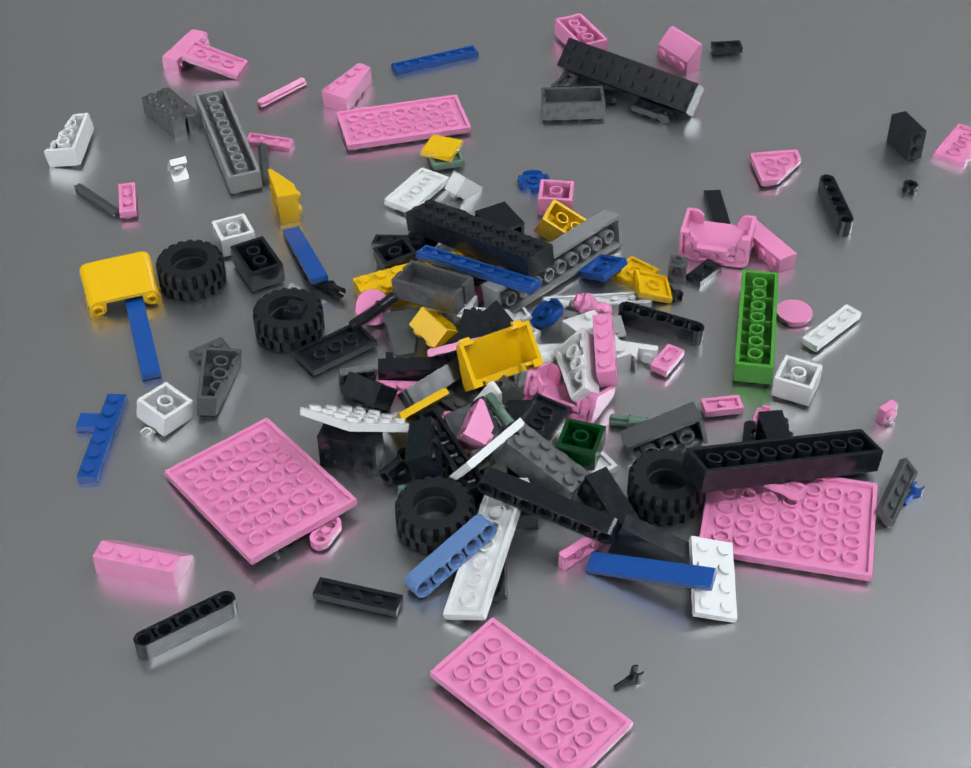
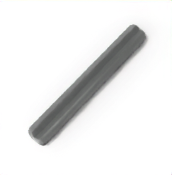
(263, 162)
(97, 200)

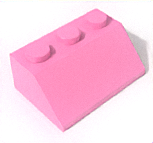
(680, 51)

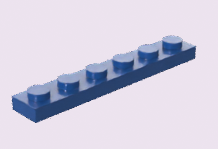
(102, 438)

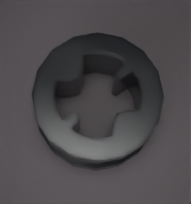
(910, 187)

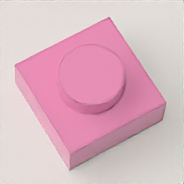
(887, 412)

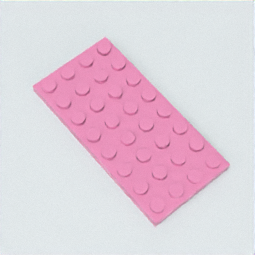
(402, 122)
(531, 699)

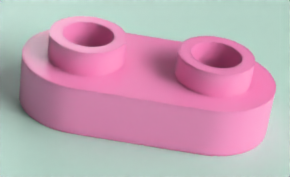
(323, 536)

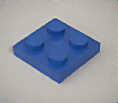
(602, 268)

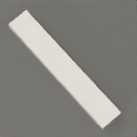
(613, 299)

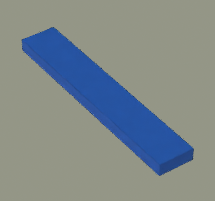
(434, 60)
(305, 255)
(652, 571)

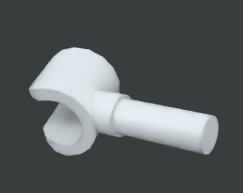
(148, 433)

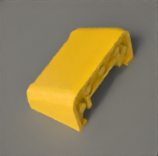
(119, 280)
(497, 355)

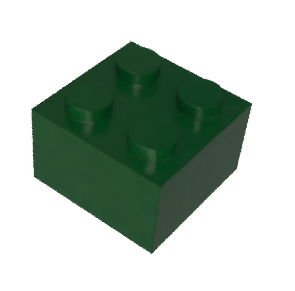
(582, 442)

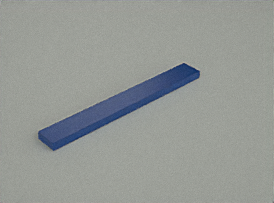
(478, 269)
(143, 338)

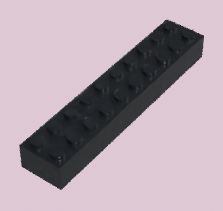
(631, 77)
(480, 238)
(780, 460)

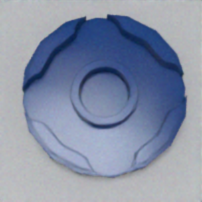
(530, 180)
(546, 314)

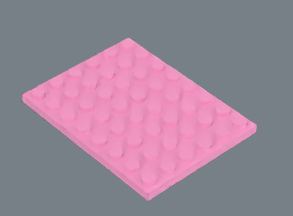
(260, 490)
(822, 533)

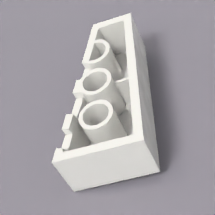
(71, 142)
(585, 320)
(578, 364)

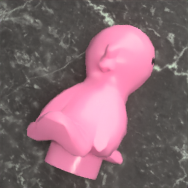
(587, 302)

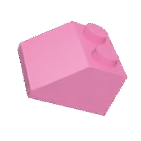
(476, 427)

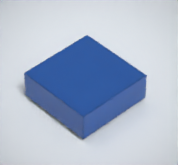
(87, 422)

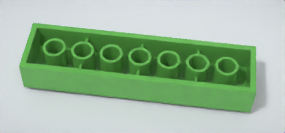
(756, 327)

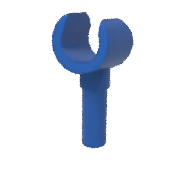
(914, 493)

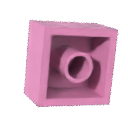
(555, 189)

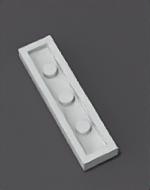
(831, 328)

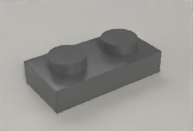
(196, 353)

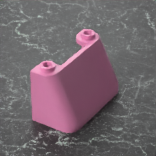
(716, 241)
(547, 381)

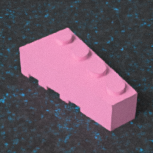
(347, 88)

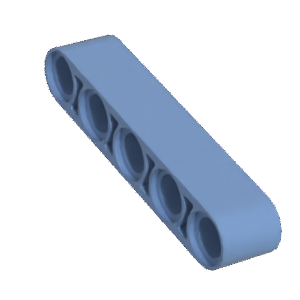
(450, 555)

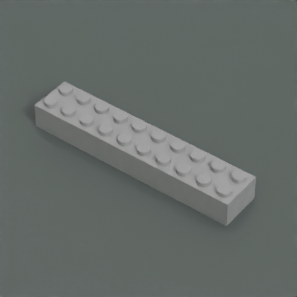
(228, 141)
(571, 253)

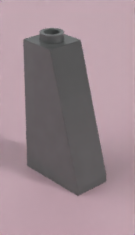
(400, 334)

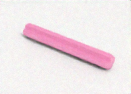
(276, 95)

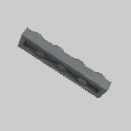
(896, 492)

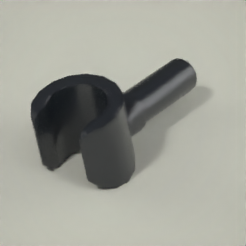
(676, 293)
(633, 677)

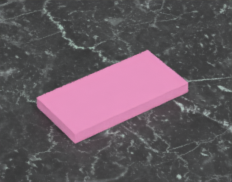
(214, 60)
(956, 147)

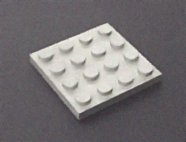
(355, 419)

